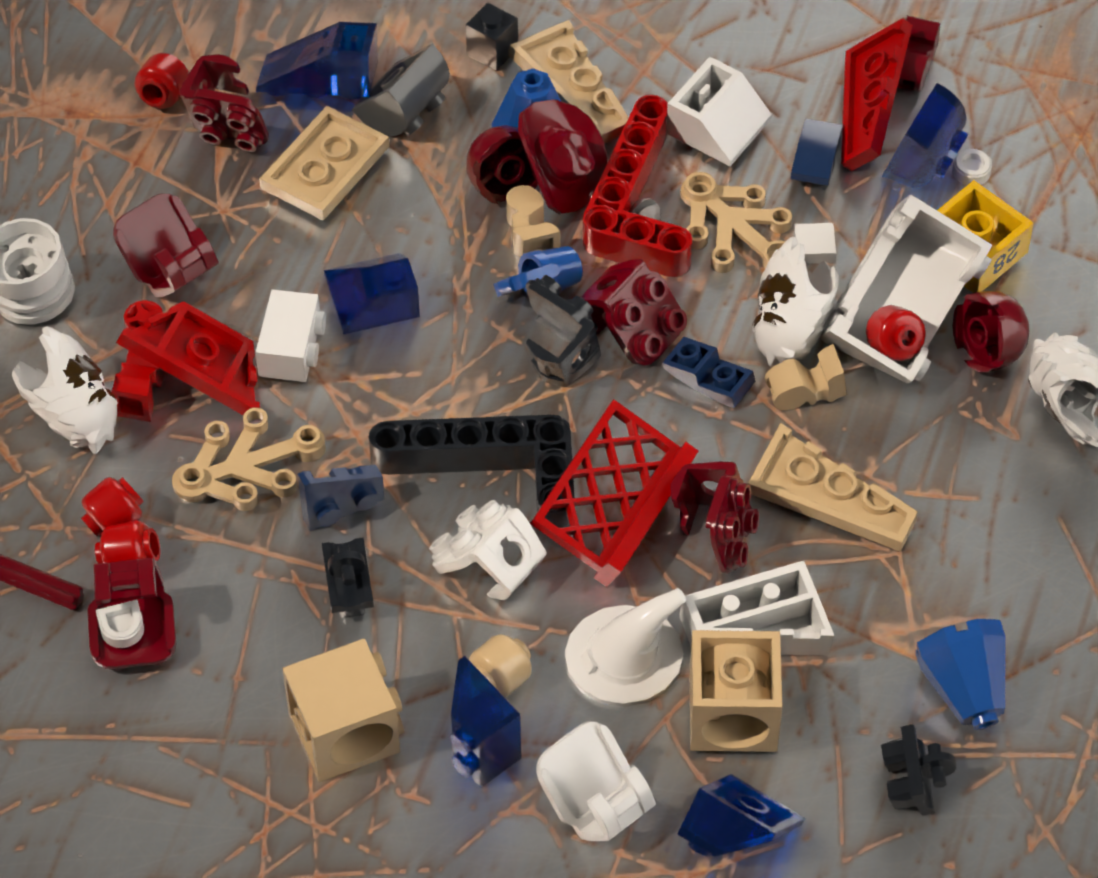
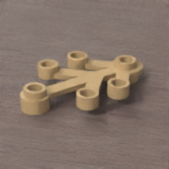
(703, 193)
(245, 464)

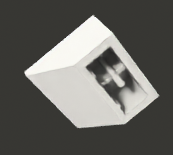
(717, 112)

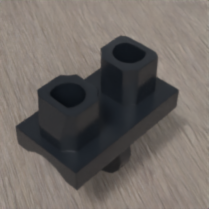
(347, 577)
(911, 754)

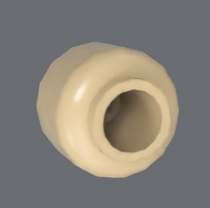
(503, 662)

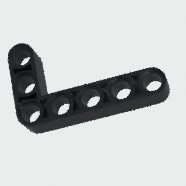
(496, 442)

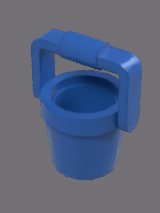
(558, 263)

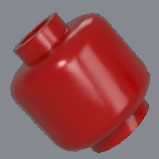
(161, 80)
(895, 332)
(111, 504)
(127, 542)

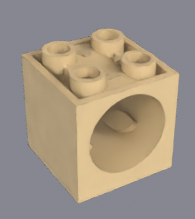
(735, 690)
(343, 709)

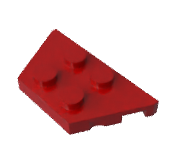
(198, 353)

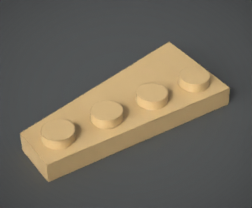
(572, 75)
(815, 486)

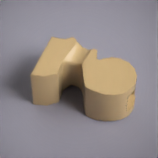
(526, 218)
(795, 384)

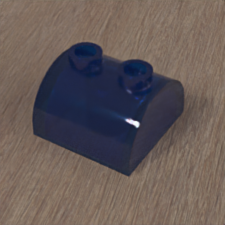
(929, 141)

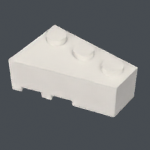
(766, 601)

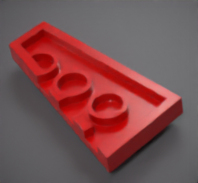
(870, 91)

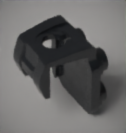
(569, 321)

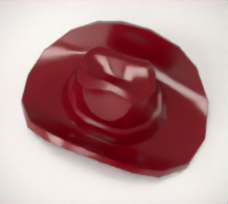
(563, 153)

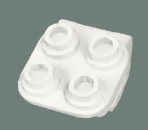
(480, 542)
(593, 783)

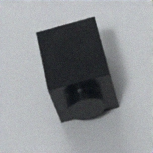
(491, 35)

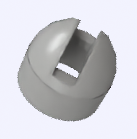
(647, 207)

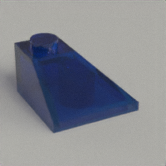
(373, 292)
(734, 817)

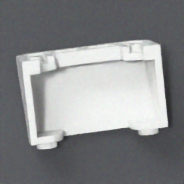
(915, 264)

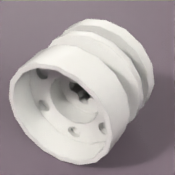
(33, 272)

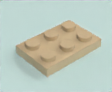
(324, 162)

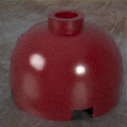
(498, 163)
(990, 330)

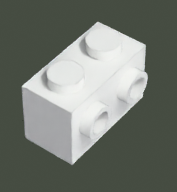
(289, 335)

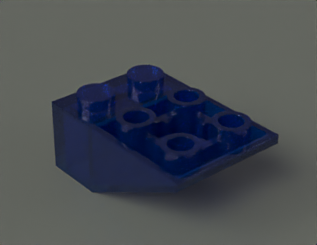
(328, 62)

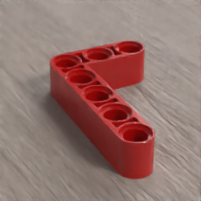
(608, 224)

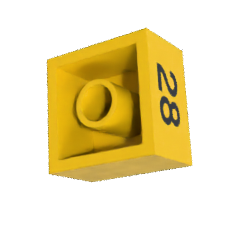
(995, 223)

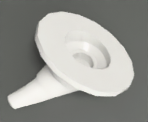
(627, 652)

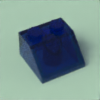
(483, 727)

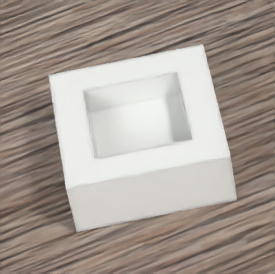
(817, 241)

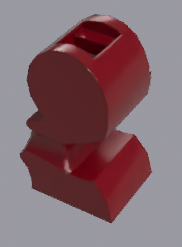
(919, 53)

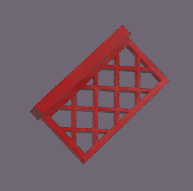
(638, 517)

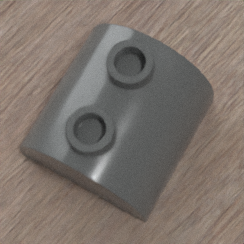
(405, 93)

